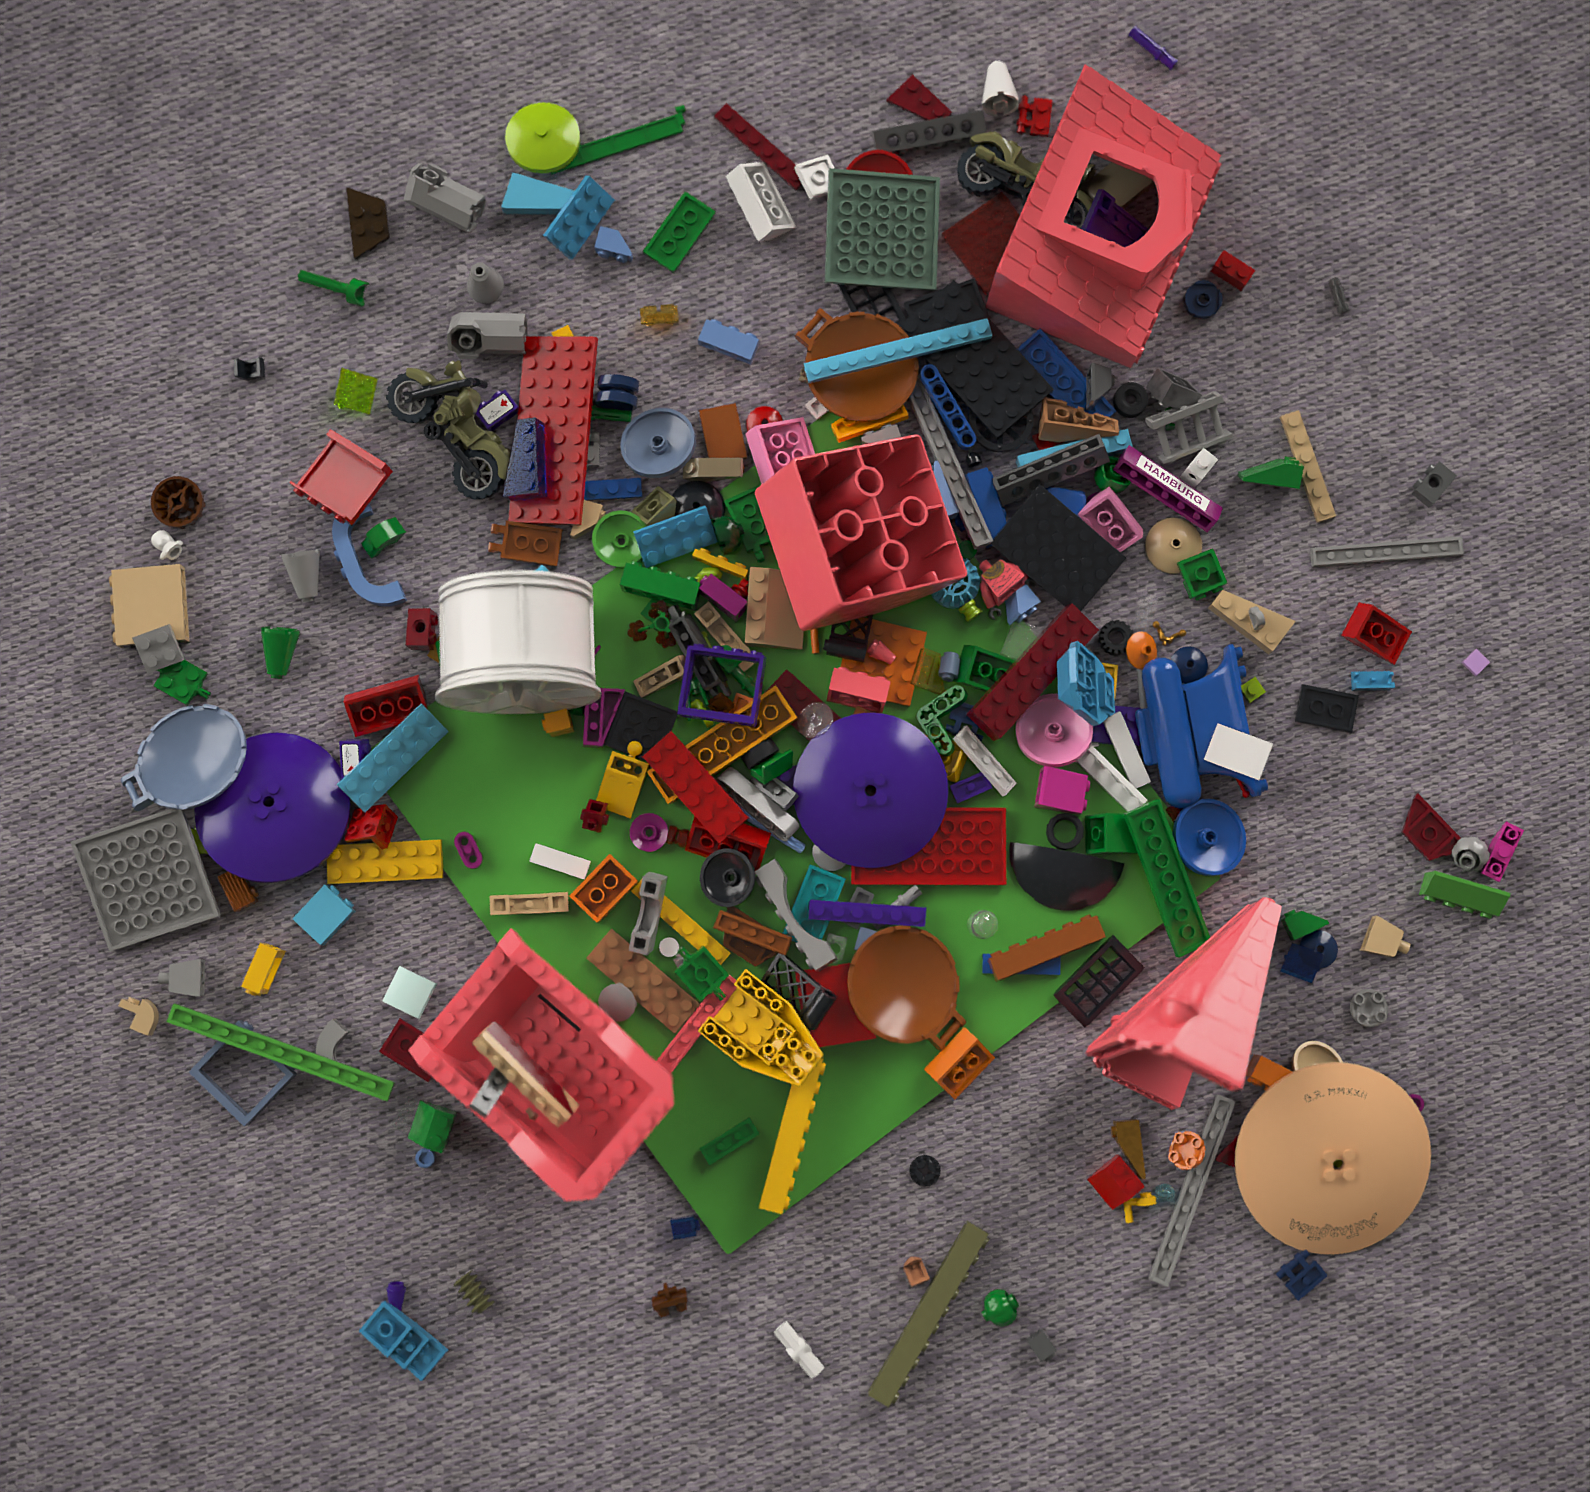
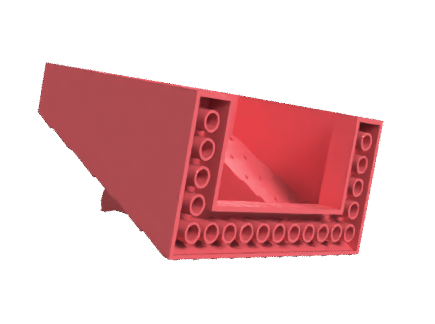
(1079, 282)

